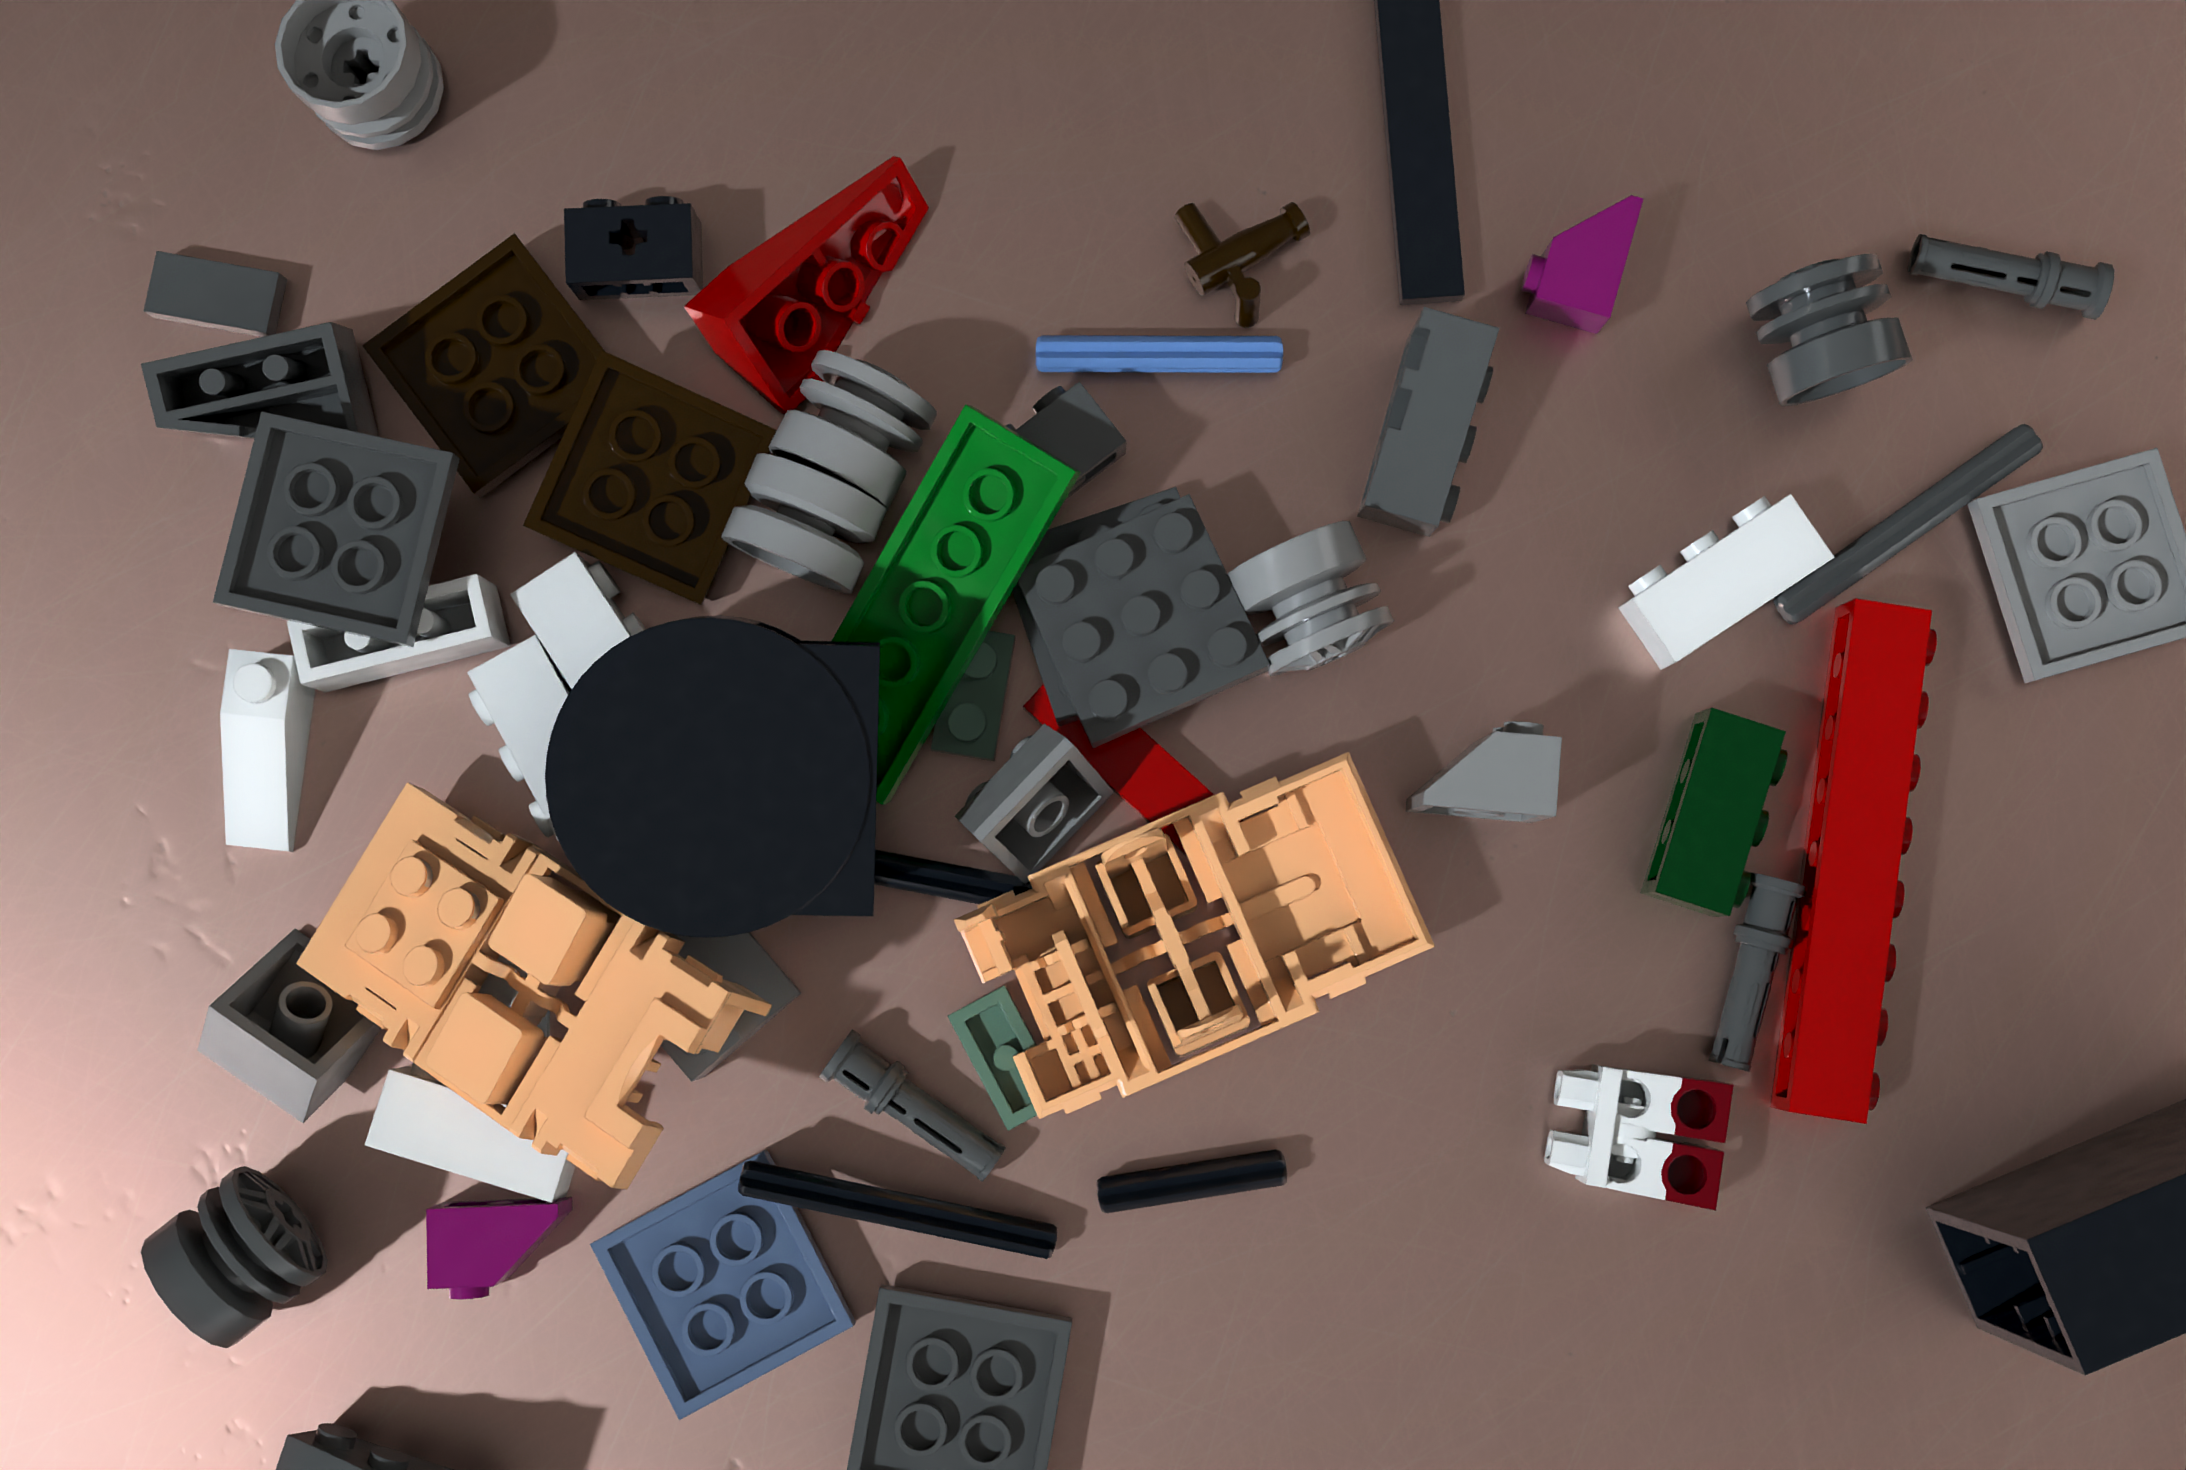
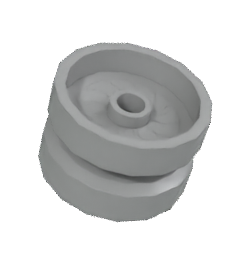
(808, 515)

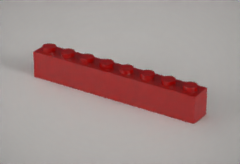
(1853, 861)

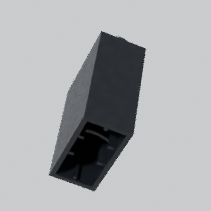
(2079, 1247)

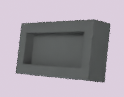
(215, 294)

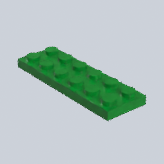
(950, 575)

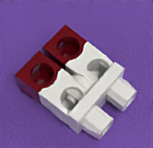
(1621, 1127)

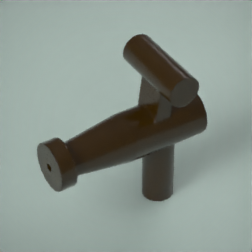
(1229, 259)

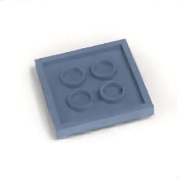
(721, 1288)

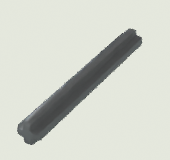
(1908, 523)

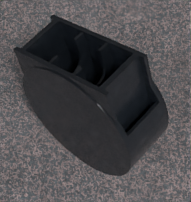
(721, 776)

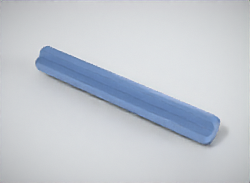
(1159, 353)

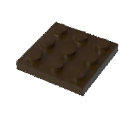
(490, 364)
(648, 477)

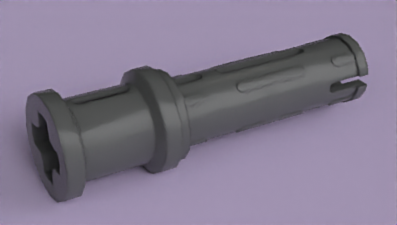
(2038, 279)
(1762, 941)
(887, 1089)

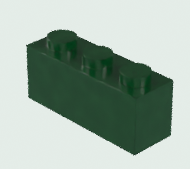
(1715, 813)

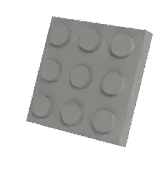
(2086, 564)

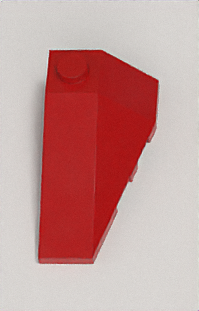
(808, 283)

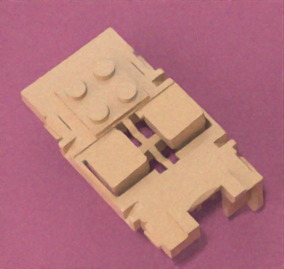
(1299, 885)
(427, 928)

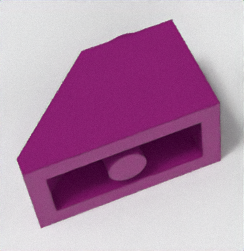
(1583, 269)
(485, 1241)

